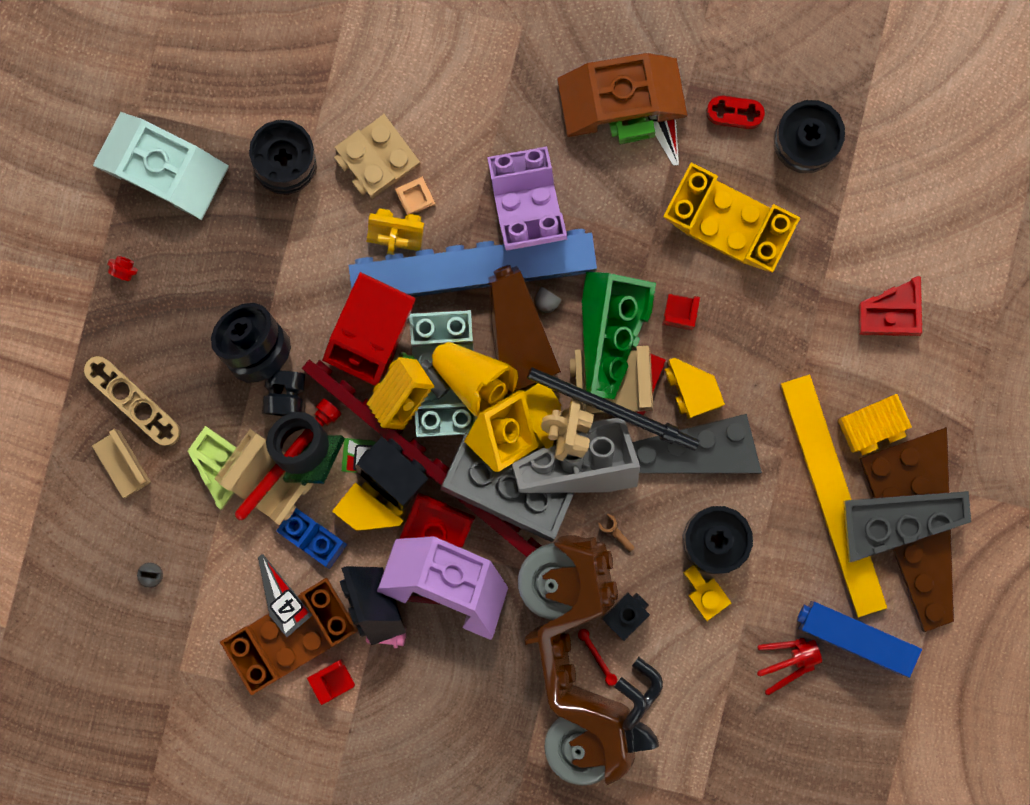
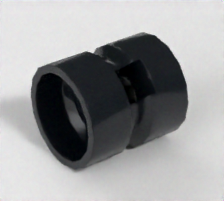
(282, 404)

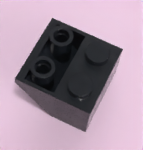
(371, 611)

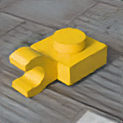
(707, 596)

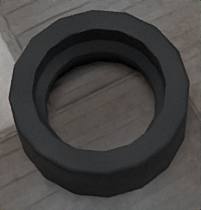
(283, 429)

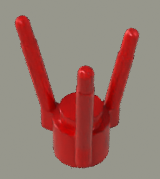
(804, 656)

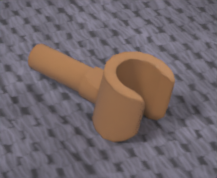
(616, 533)

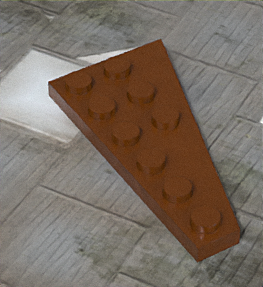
(925, 564)

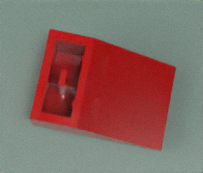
(369, 329)

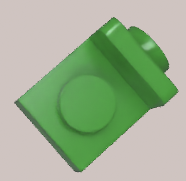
(636, 130)

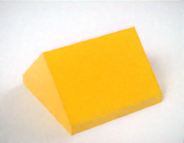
(503, 432)

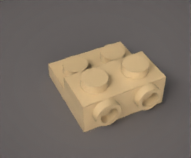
(376, 157)

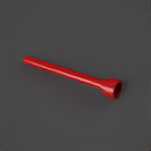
(325, 414)

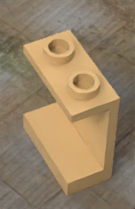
(636, 387)
(246, 470)

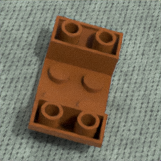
(621, 91)
(264, 652)

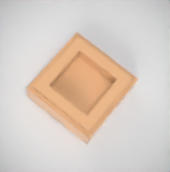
(415, 196)

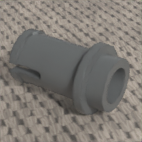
(440, 386)

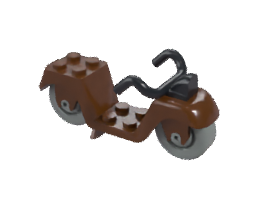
(593, 733)

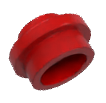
(122, 268)

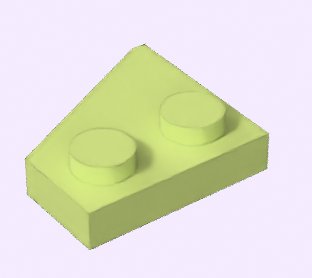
(209, 455)

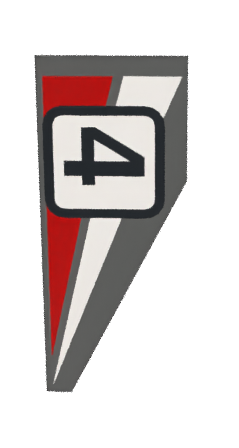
(282, 602)

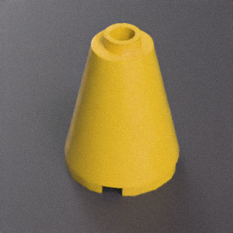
(474, 376)

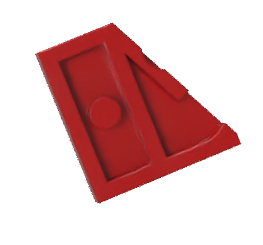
(893, 312)

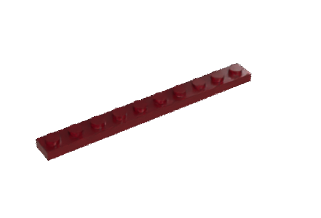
(413, 450)

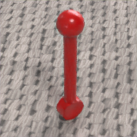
(610, 679)

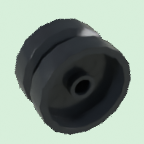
(821, 123)
(250, 342)
(735, 535)

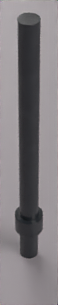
(667, 432)

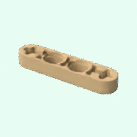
(130, 403)

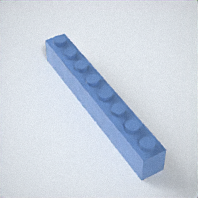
(469, 268)

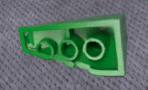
(612, 319)

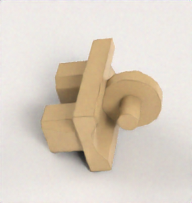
(565, 427)

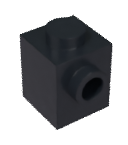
(627, 615)

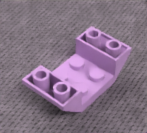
(526, 198)
(447, 577)

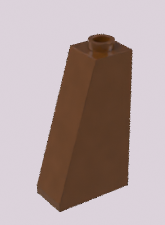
(517, 327)

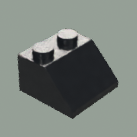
(392, 473)

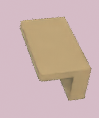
(121, 463)

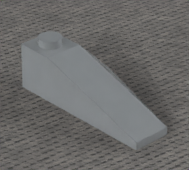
(605, 467)

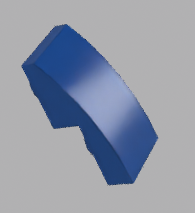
(312, 538)

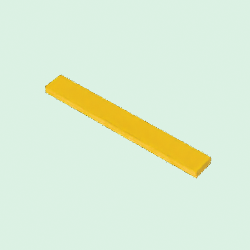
(830, 490)

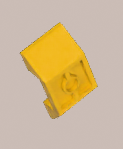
(730, 220)

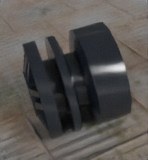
(279, 140)

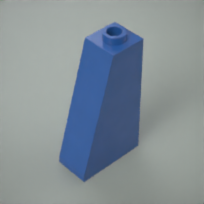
(859, 638)

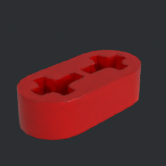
(733, 119)

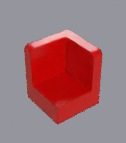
(681, 311)
(331, 682)

